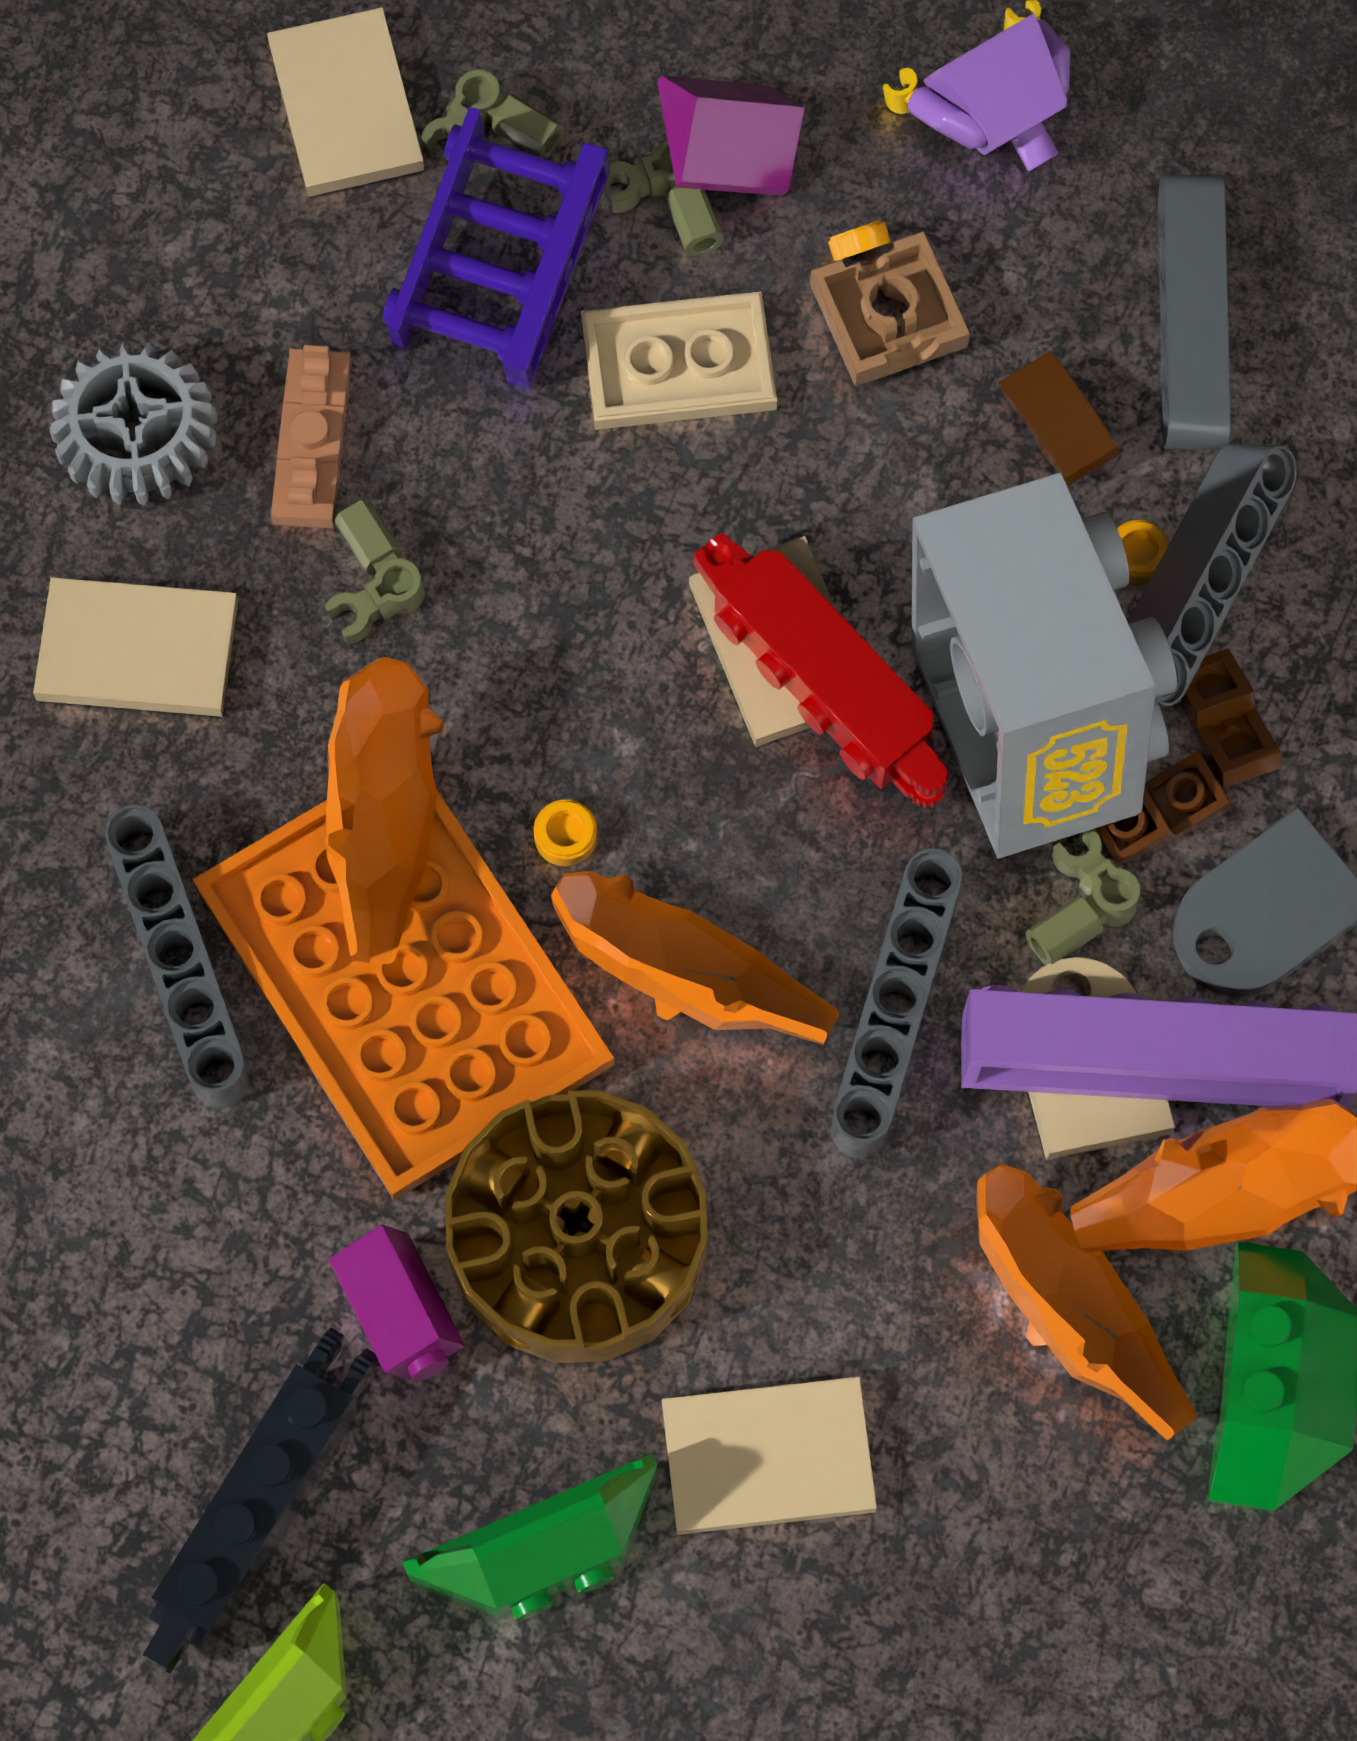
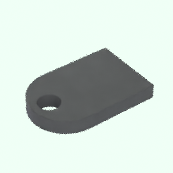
(1272, 906)

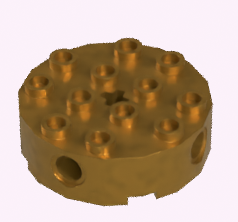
(564, 1162)

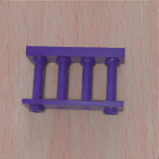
(537, 291)

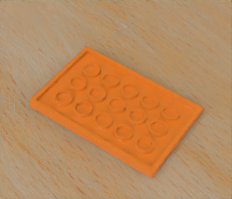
(413, 1046)

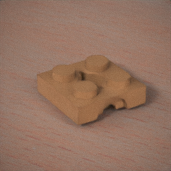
(867, 338)

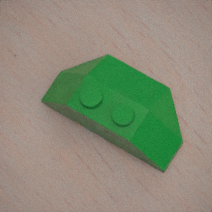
(1283, 1380)
(542, 1548)

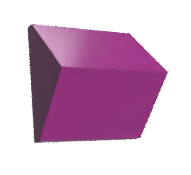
(730, 135)

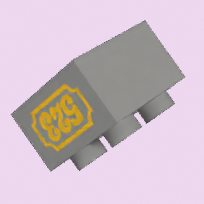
(1037, 662)

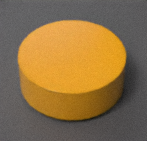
(859, 240)
(1143, 547)
(565, 833)

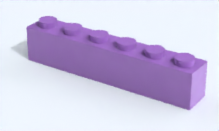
(1157, 1048)

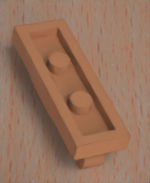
(311, 437)

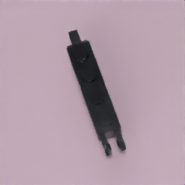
(256, 1504)

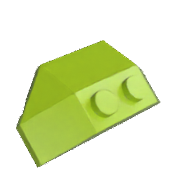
(295, 1684)

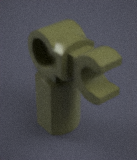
(508, 115)
(688, 207)
(396, 583)
(1110, 901)

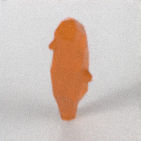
(380, 802)
(645, 938)
(1188, 1188)
(1042, 1265)

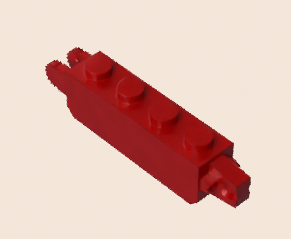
(825, 667)

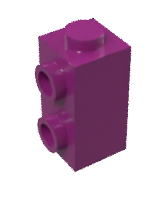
(397, 1304)

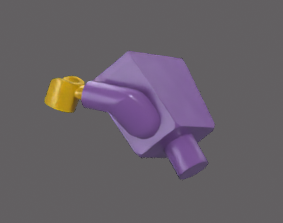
(996, 90)

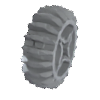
(85, 423)

